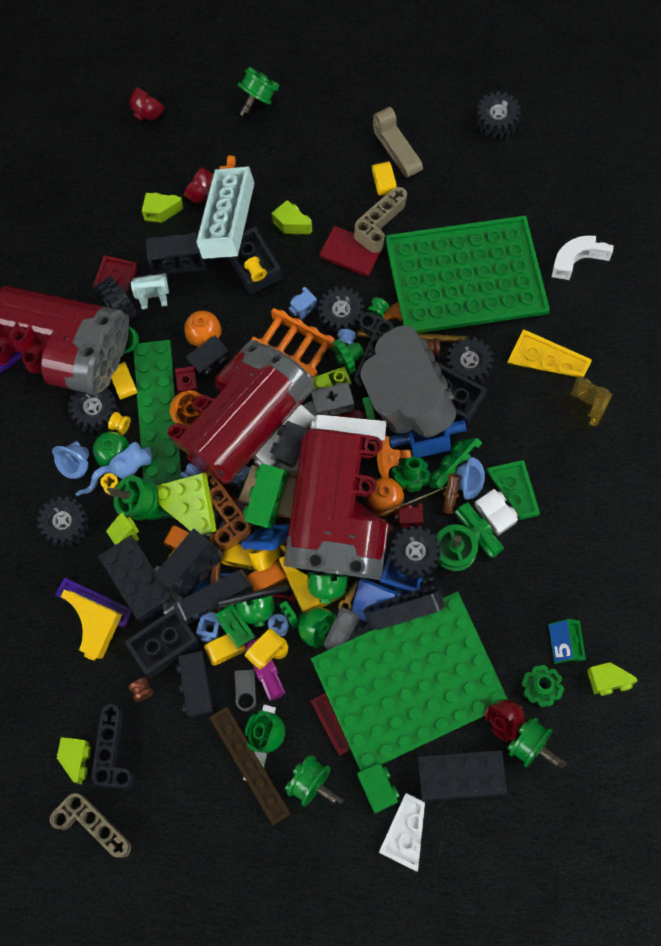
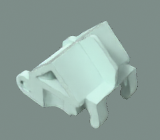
(150, 287)

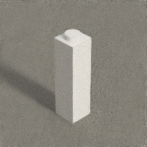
(300, 417)
(351, 425)

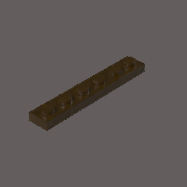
(250, 766)

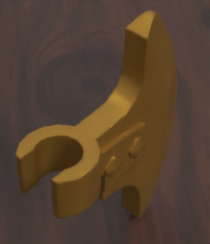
(348, 599)

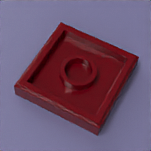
(121, 271)

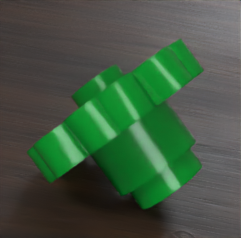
(347, 355)
(411, 473)
(535, 693)

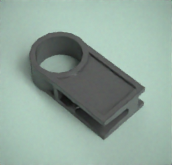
(245, 685)

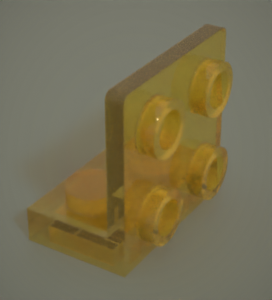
(593, 395)

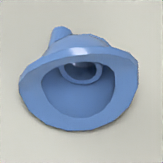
(71, 460)
(472, 478)

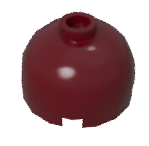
(145, 106)
(199, 187)
(506, 718)

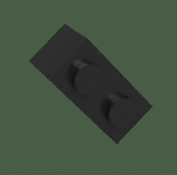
(208, 357)
(289, 444)

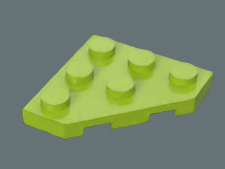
(189, 502)

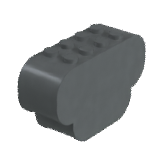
(408, 384)

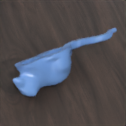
(122, 465)

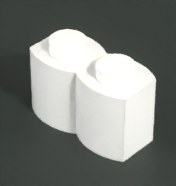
(496, 512)

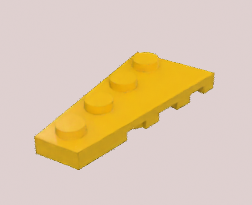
(544, 355)

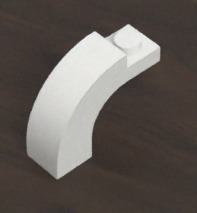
(577, 249)

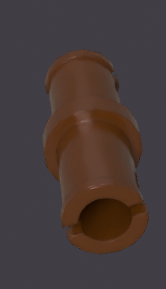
(451, 493)

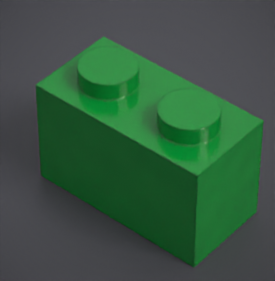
(377, 787)

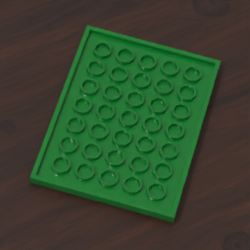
(466, 274)
(408, 683)

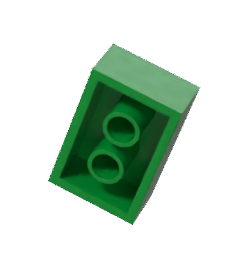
(266, 495)

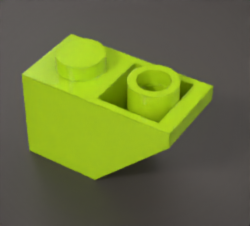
(160, 207)
(291, 220)
(331, 378)
(122, 528)
(609, 677)
(73, 756)

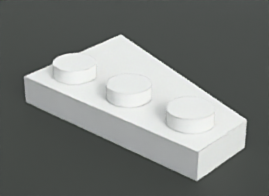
(405, 833)

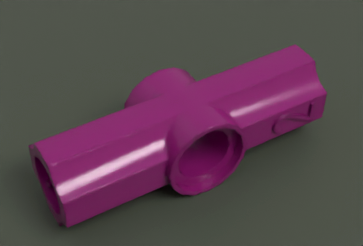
(269, 678)

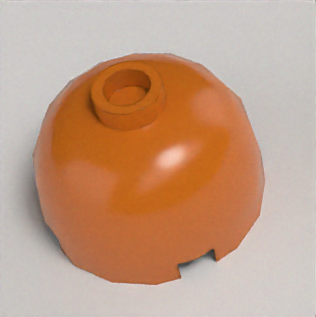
(201, 327)
(182, 408)
(385, 497)

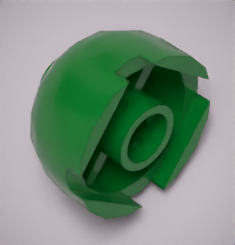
(108, 446)
(326, 586)
(256, 610)
(315, 625)
(265, 732)

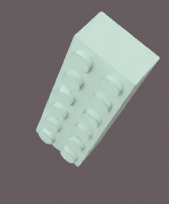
(225, 213)

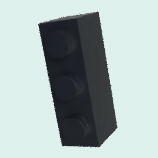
(194, 685)

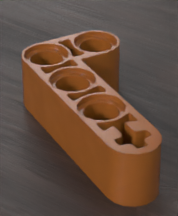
(232, 521)

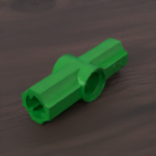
(481, 529)

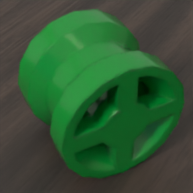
(378, 307)

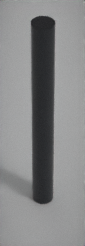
(252, 595)

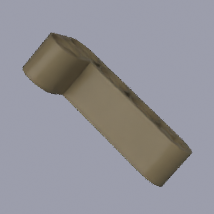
(395, 143)
(377, 217)
(95, 828)

